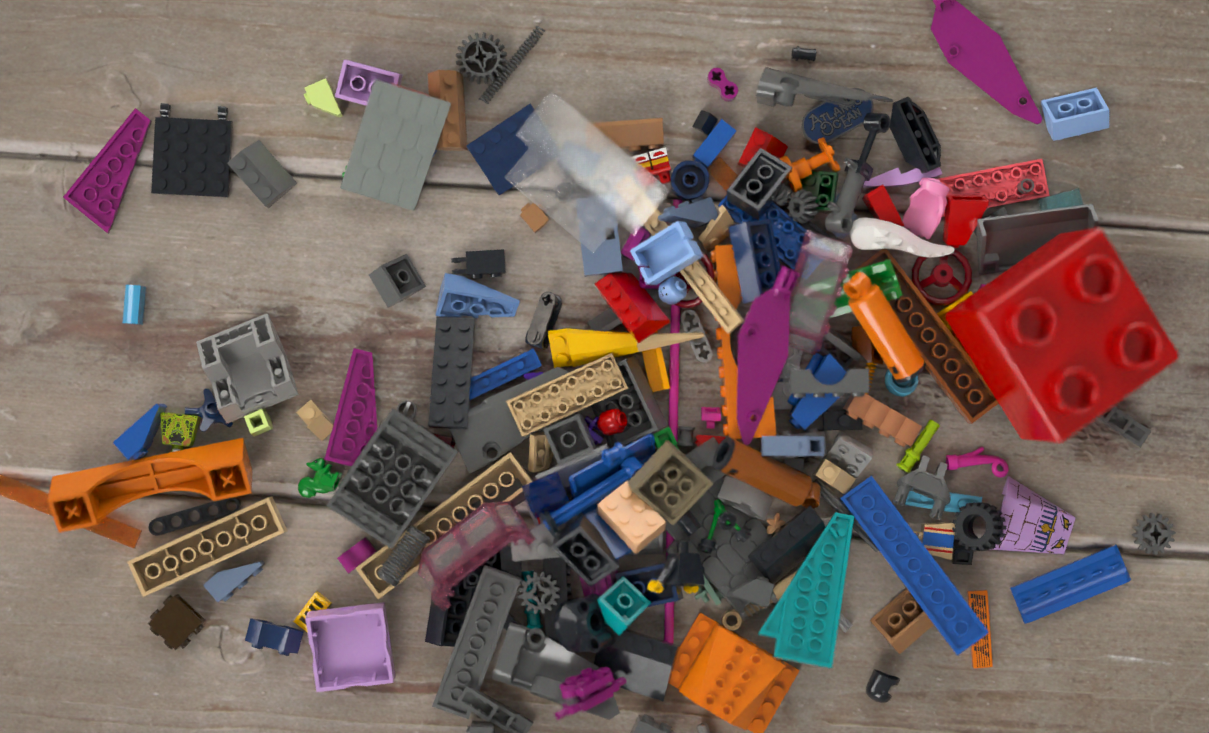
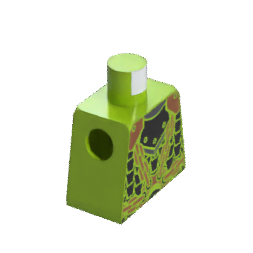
(179, 429)

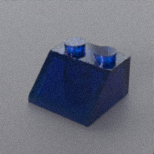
(545, 494)

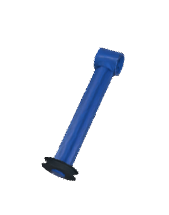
(552, 521)

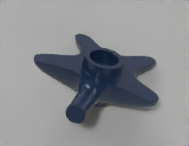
(208, 412)

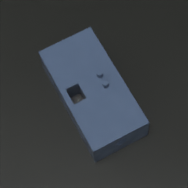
(605, 259)

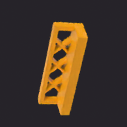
(655, 369)

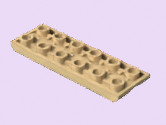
(567, 394)

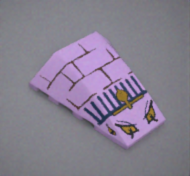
(1032, 522)

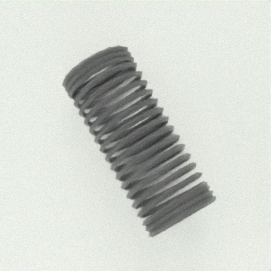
(387, 575)

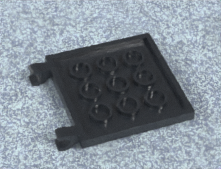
(191, 155)

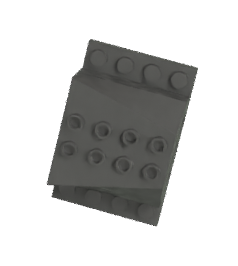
(391, 478)

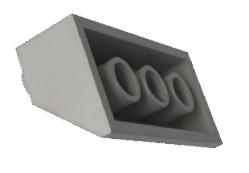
(573, 466)

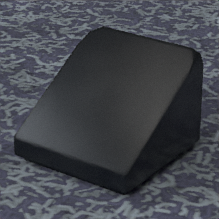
(961, 555)

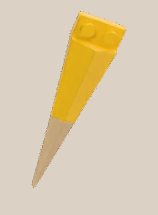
(584, 346)

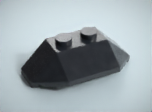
(915, 135)

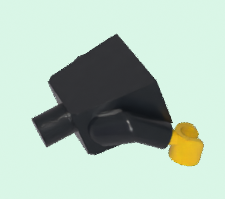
(680, 570)

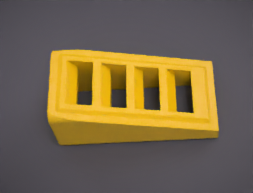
(320, 598)

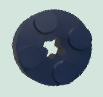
(691, 169)

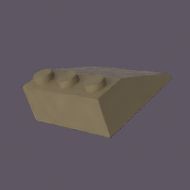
(669, 483)

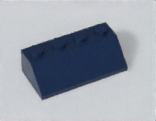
(755, 257)

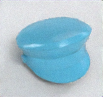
(900, 389)

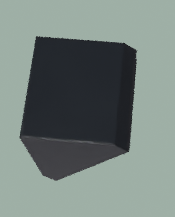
(705, 122)

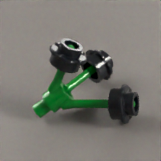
(726, 521)

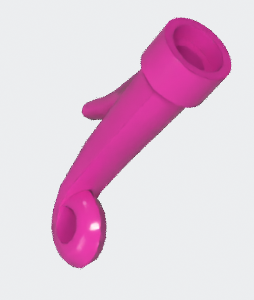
(972, 458)

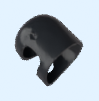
(879, 685)

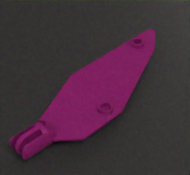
(981, 57)
(763, 351)

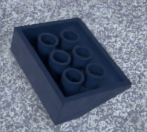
(501, 149)

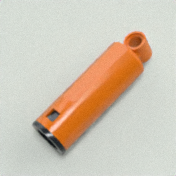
(884, 328)

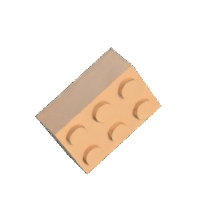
(631, 518)

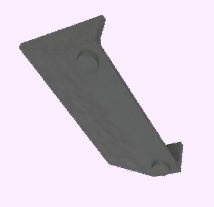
(1010, 238)

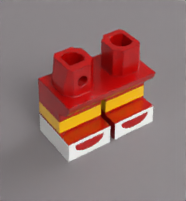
(659, 164)

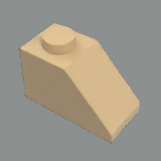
(834, 476)

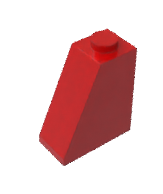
(881, 206)
(962, 218)

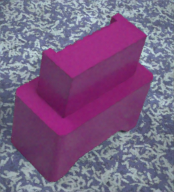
(633, 241)

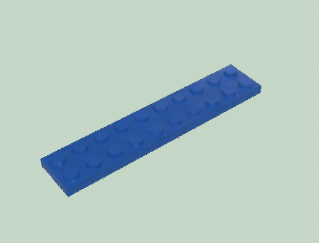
(914, 565)

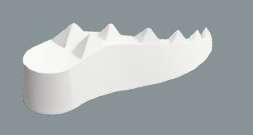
(881, 234)

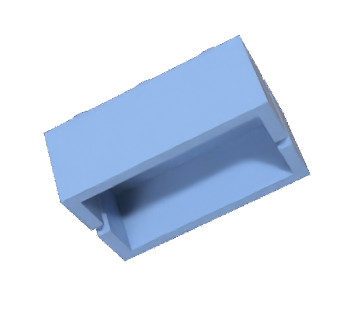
(666, 253)

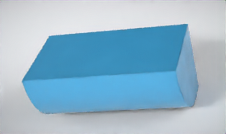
(134, 304)

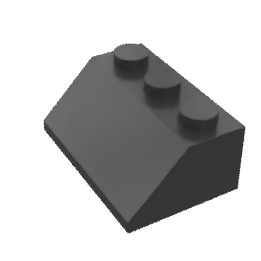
(262, 173)

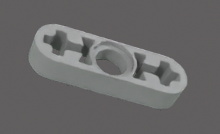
(696, 321)

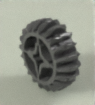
(472, 59)

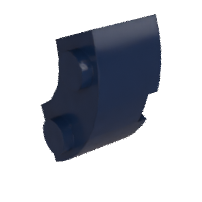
(273, 636)

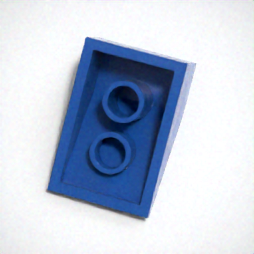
(140, 435)

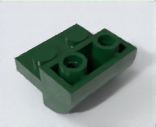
(823, 186)

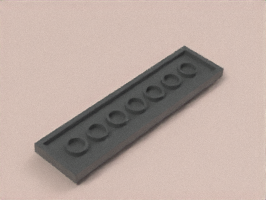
(477, 638)

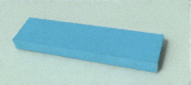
(955, 504)

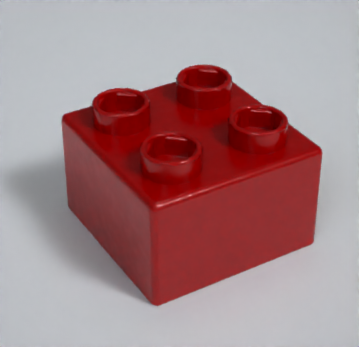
(1062, 336)

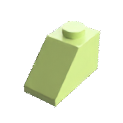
(322, 98)

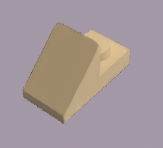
(316, 420)

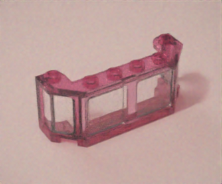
(821, 269)
(469, 546)

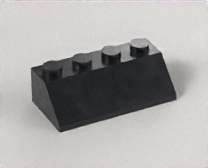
(788, 545)
(445, 625)

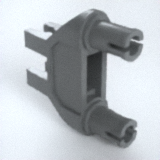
(927, 485)

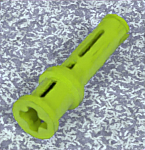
(913, 454)

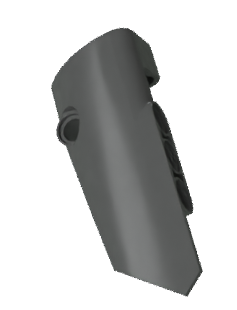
(781, 88)
(493, 425)
(543, 667)

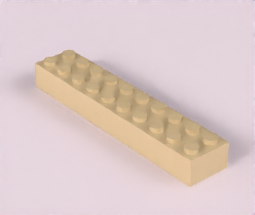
(441, 518)

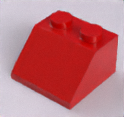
(762, 140)

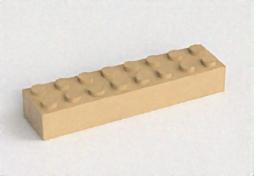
(207, 546)

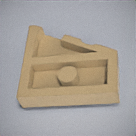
(716, 230)
(539, 453)

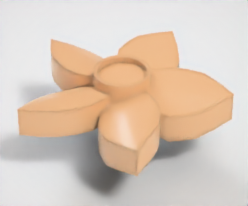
(774, 525)

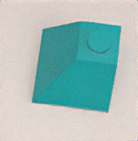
(622, 605)

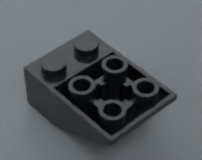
(501, 561)

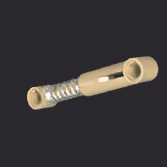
(750, 609)

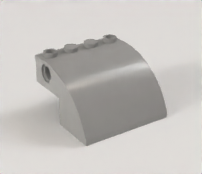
(247, 368)

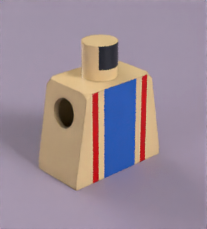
(937, 538)

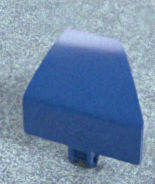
(594, 474)

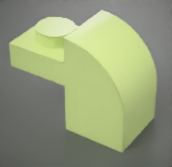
(258, 422)

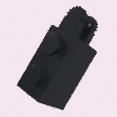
(482, 263)

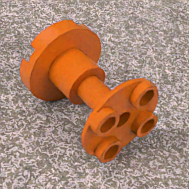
(802, 168)

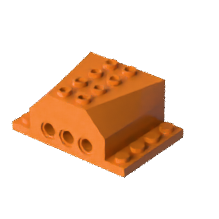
(731, 675)

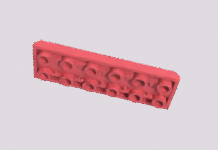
(1000, 183)

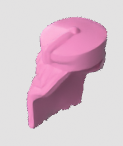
(926, 207)

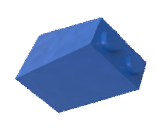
(810, 407)

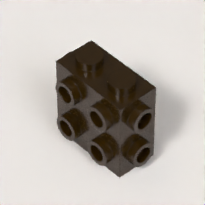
(176, 622)

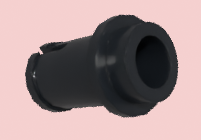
(803, 54)

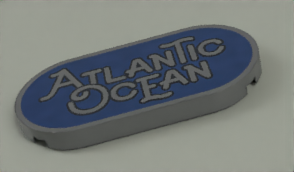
(834, 120)

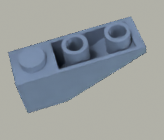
(694, 214)
(793, 446)
(227, 580)

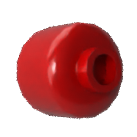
(612, 422)

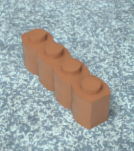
(884, 418)

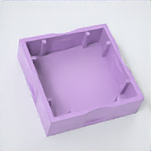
(350, 646)

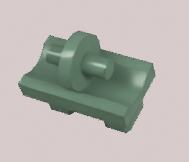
(715, 594)

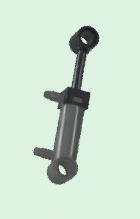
(857, 173)

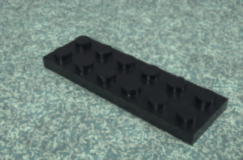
(451, 373)

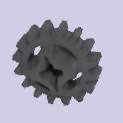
(1152, 526)
(530, 594)

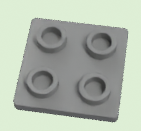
(849, 454)

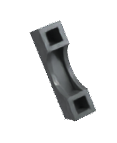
(854, 381)

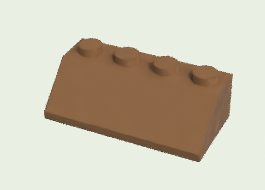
(449, 86)
(634, 133)
(902, 621)

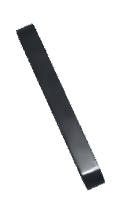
(185, 516)

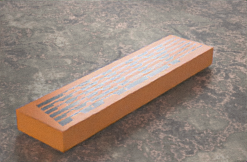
(981, 650)

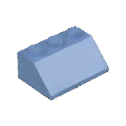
(1075, 114)

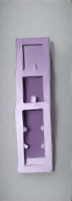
(895, 179)

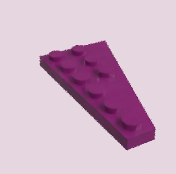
(105, 180)
(356, 411)

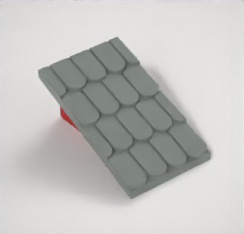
(395, 144)

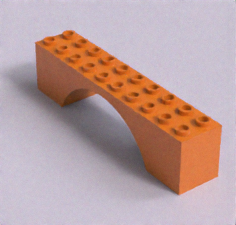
(728, 282)
(91, 494)

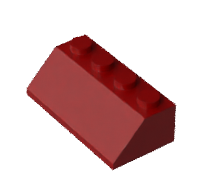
(632, 304)

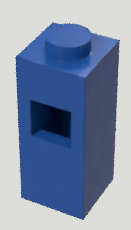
(714, 143)

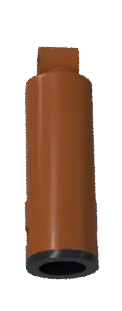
(766, 474)

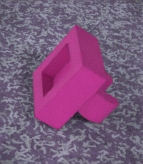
(710, 415)

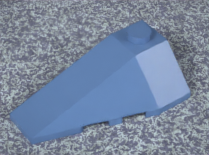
(468, 298)

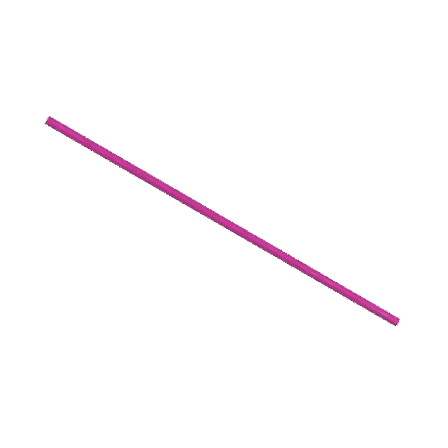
(673, 424)

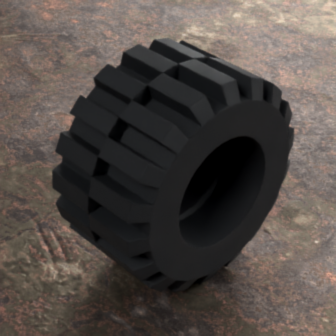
(965, 531)

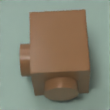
(534, 217)

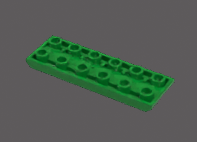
(880, 274)

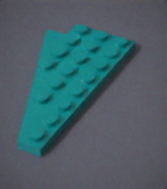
(810, 607)

